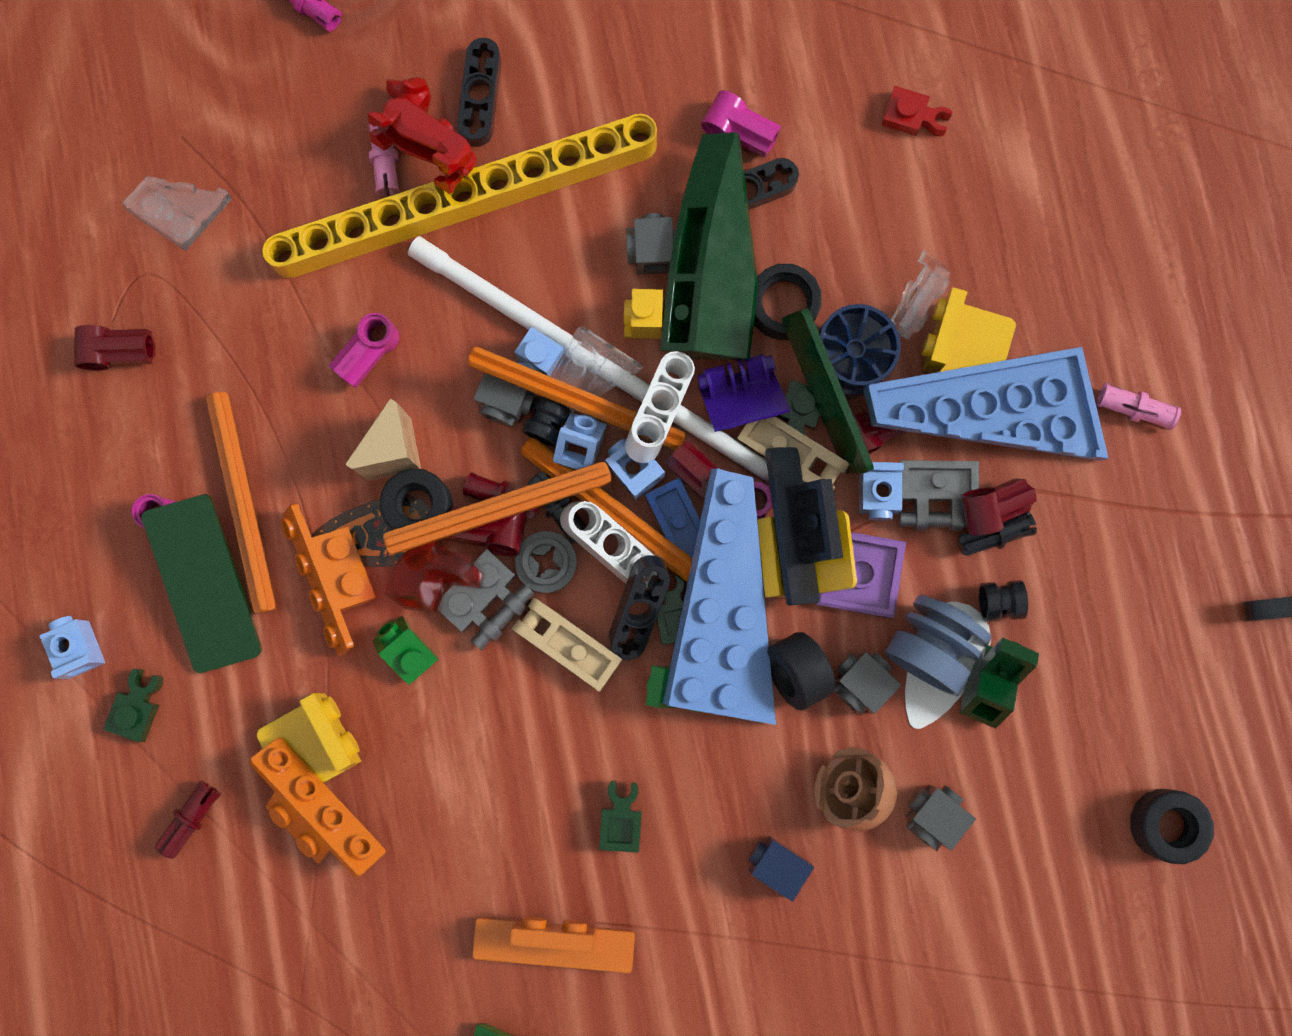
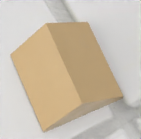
(387, 446)

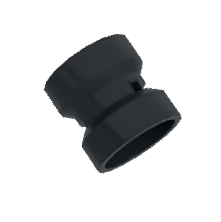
(546, 420)
(1005, 600)

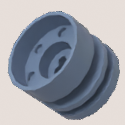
(940, 640)

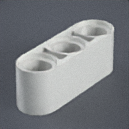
(663, 391)
(592, 539)

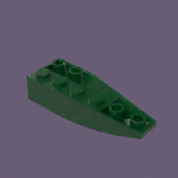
(712, 259)

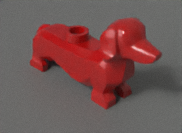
(419, 134)

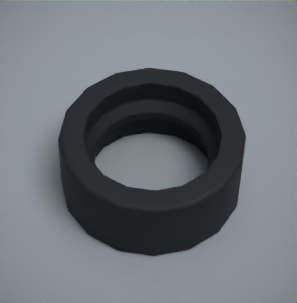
(795, 275)

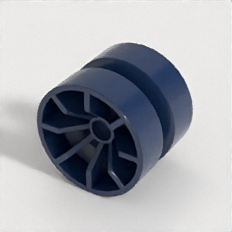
(860, 346)

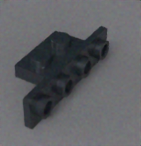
(803, 523)

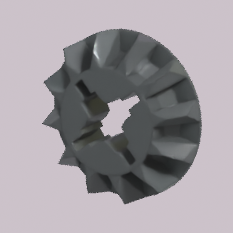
(540, 544)

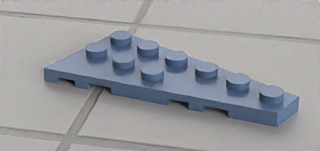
(1013, 403)
(722, 630)

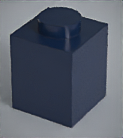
(779, 867)

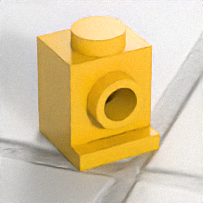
(644, 314)

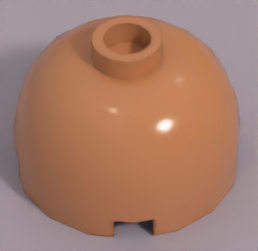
(855, 790)

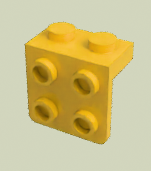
(965, 335)
(831, 574)
(315, 736)

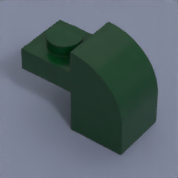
(995, 681)

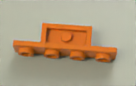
(333, 573)
(313, 812)
(554, 945)

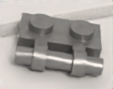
(937, 481)
(466, 604)

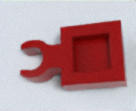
(909, 112)

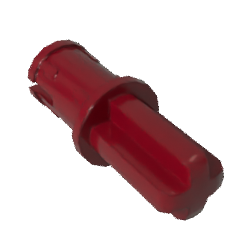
(484, 489)
(187, 820)

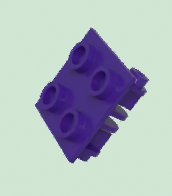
(742, 395)

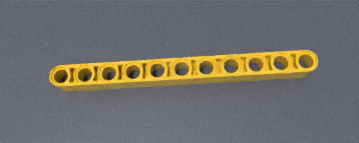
(447, 210)

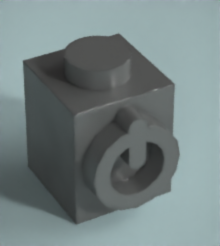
(651, 243)
(503, 401)
(865, 682)
(938, 817)

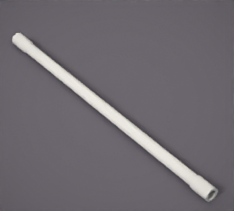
(441, 263)

